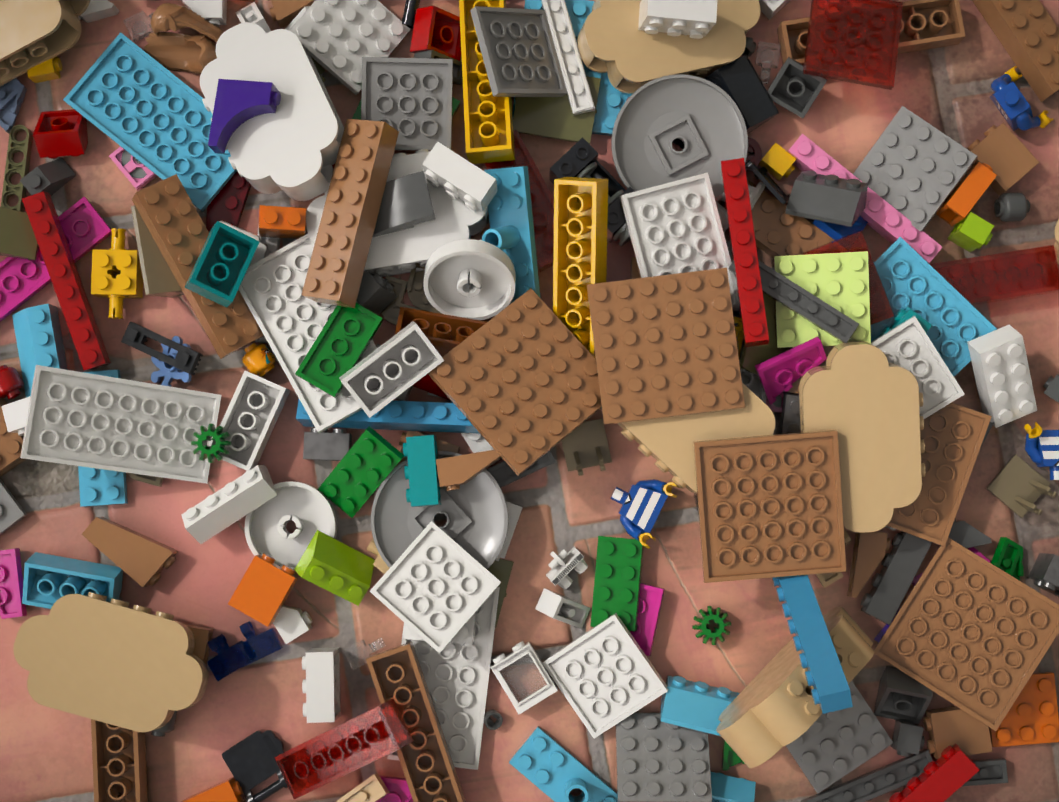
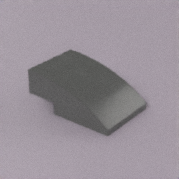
(404, 204)

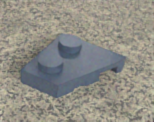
(10, 102)

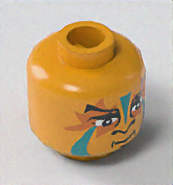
(258, 359)

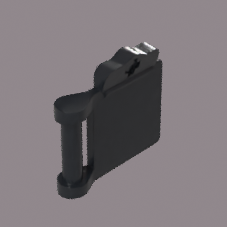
(768, 181)
(254, 762)

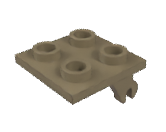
(587, 447)
(1020, 487)

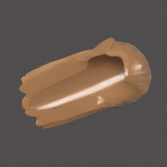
(176, 17)
(181, 51)

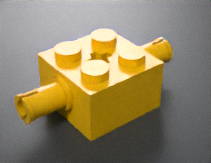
(105, 266)

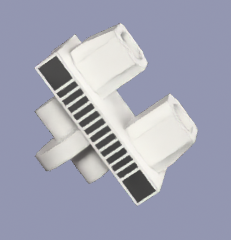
(563, 564)

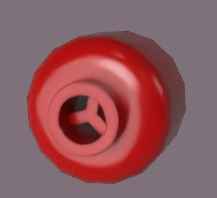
(10, 382)

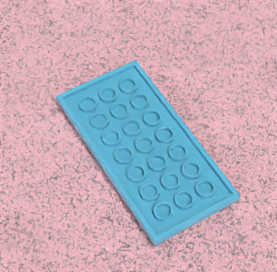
(152, 118)

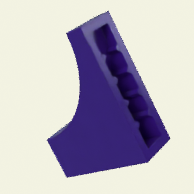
(235, 104)

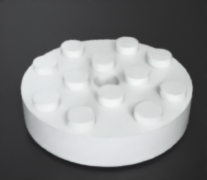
(490, 281)
(296, 502)

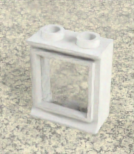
(523, 677)

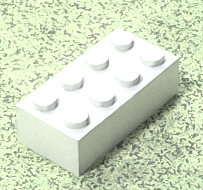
(391, 369)
(1002, 375)
(251, 419)

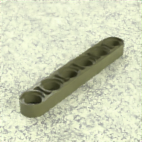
(12, 168)

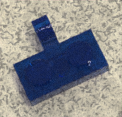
(260, 644)
(228, 658)

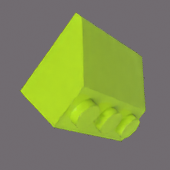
(336, 567)

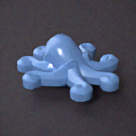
(168, 371)

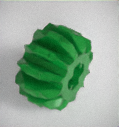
(216, 449)
(715, 618)

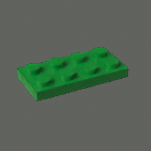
(338, 347)
(360, 472)
(617, 580)

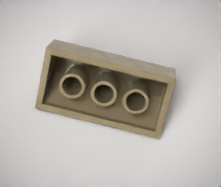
(155, 271)

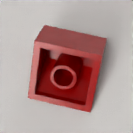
(436, 31)
(61, 134)

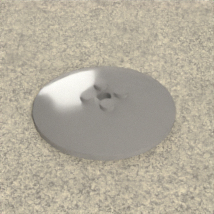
(677, 109)
(474, 516)

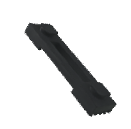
(185, 359)

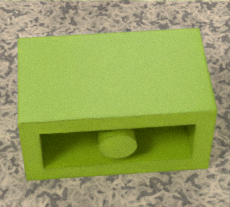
(971, 232)

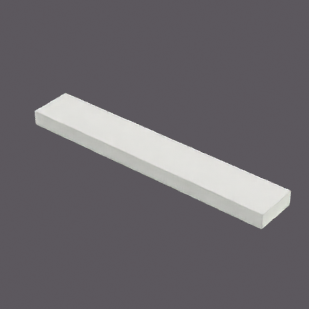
(568, 56)

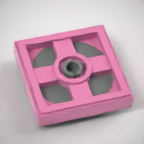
(133, 169)

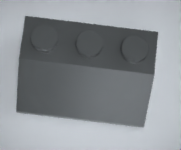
(827, 198)

